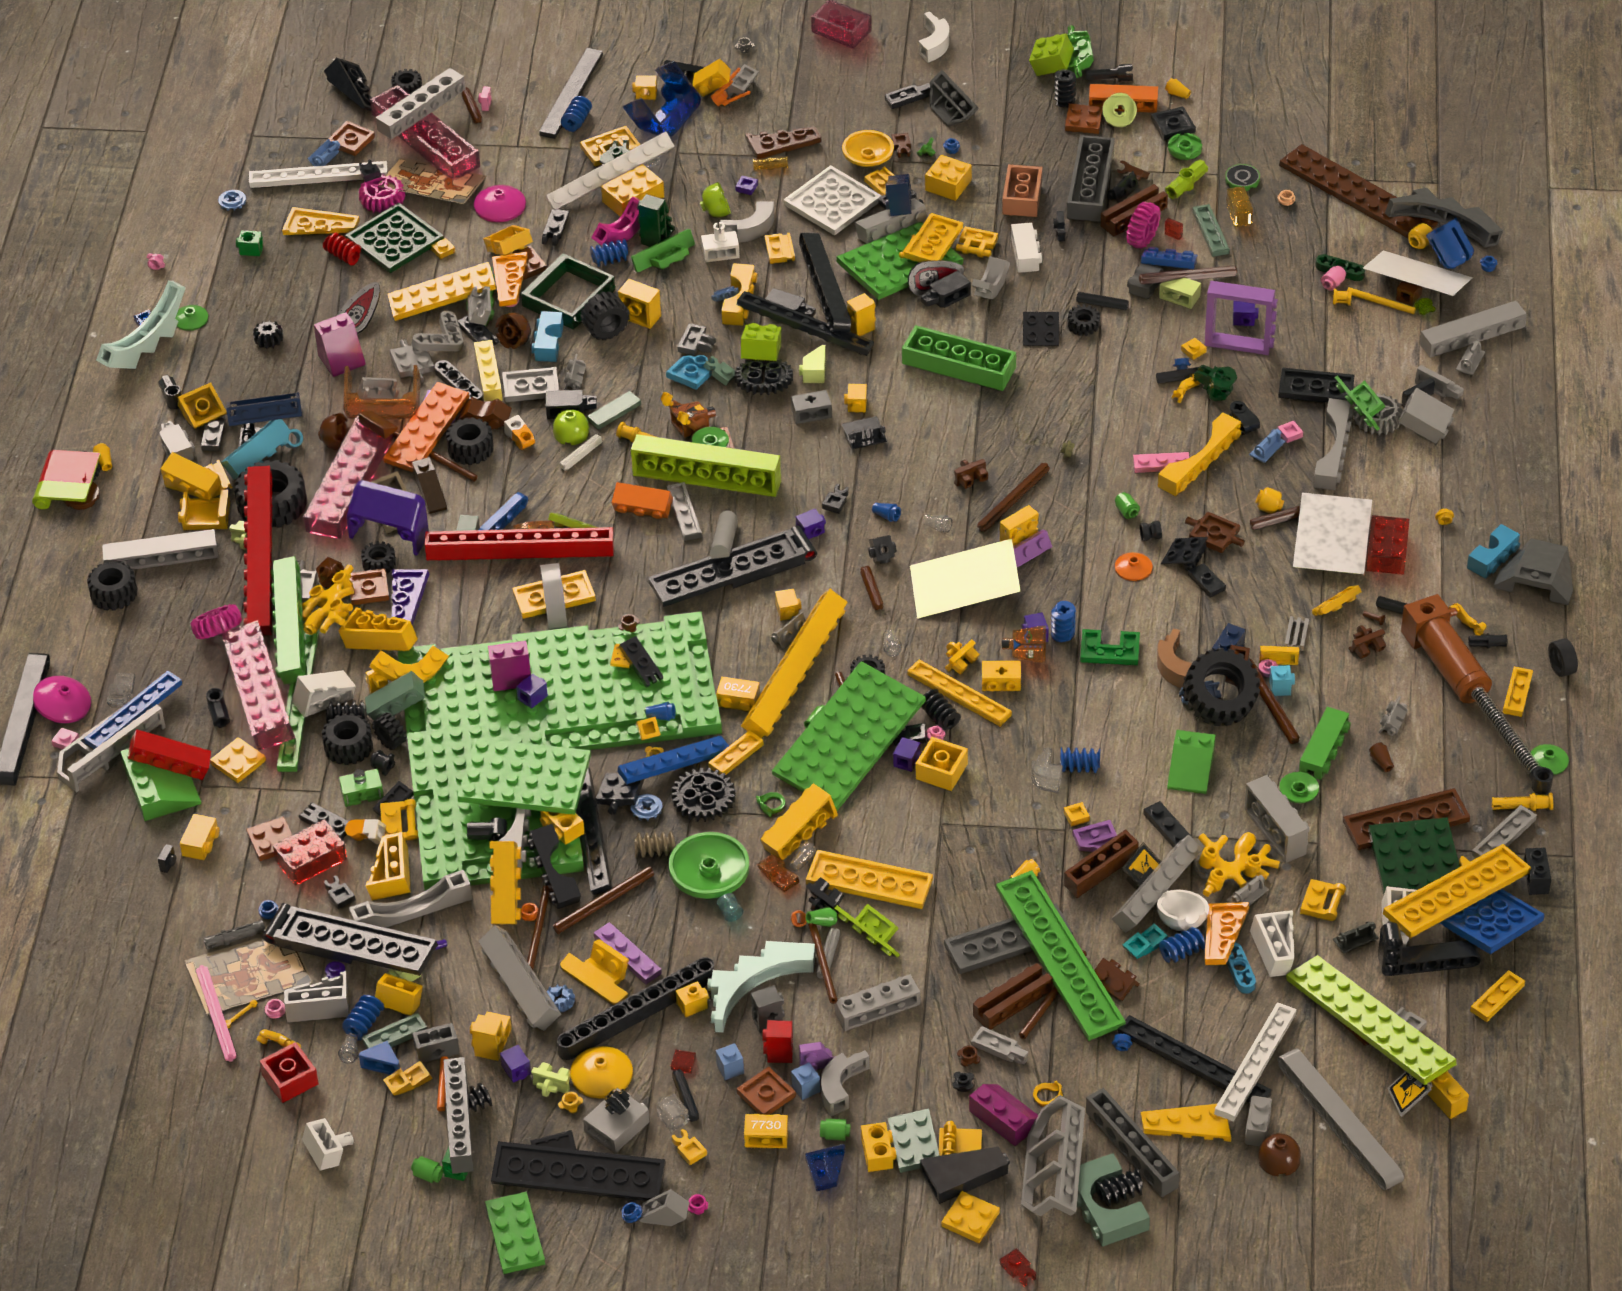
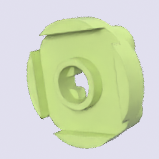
(1126, 117)

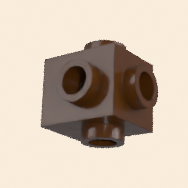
(327, 570)

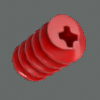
(342, 248)

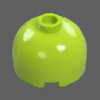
(714, 201)
(571, 427)

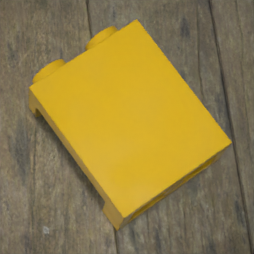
(204, 514)

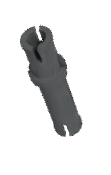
(237, 933)

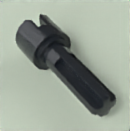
(1119, 72)

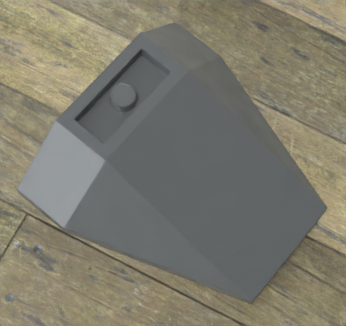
(1541, 566)

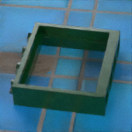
(552, 274)

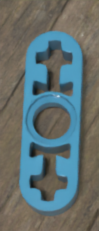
(1239, 975)

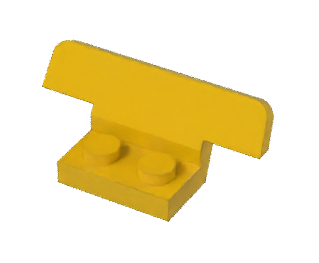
(600, 972)

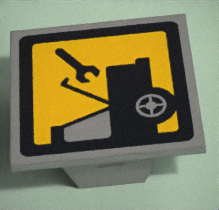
(1407, 1092)

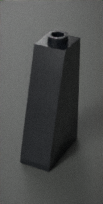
(963, 1171)

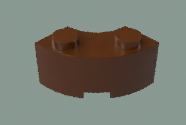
(492, 412)

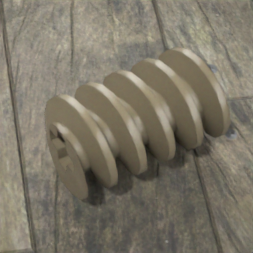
(654, 844)

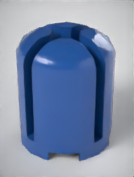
(1451, 244)

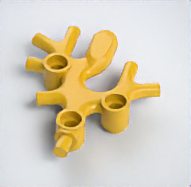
(330, 603)
(1243, 862)

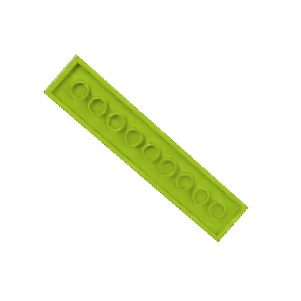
(1371, 1020)

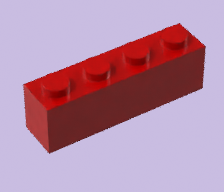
(169, 754)

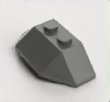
(950, 100)

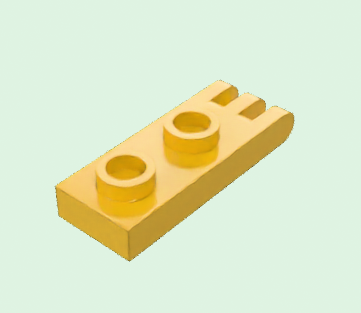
(1335, 602)

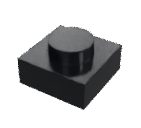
(166, 858)

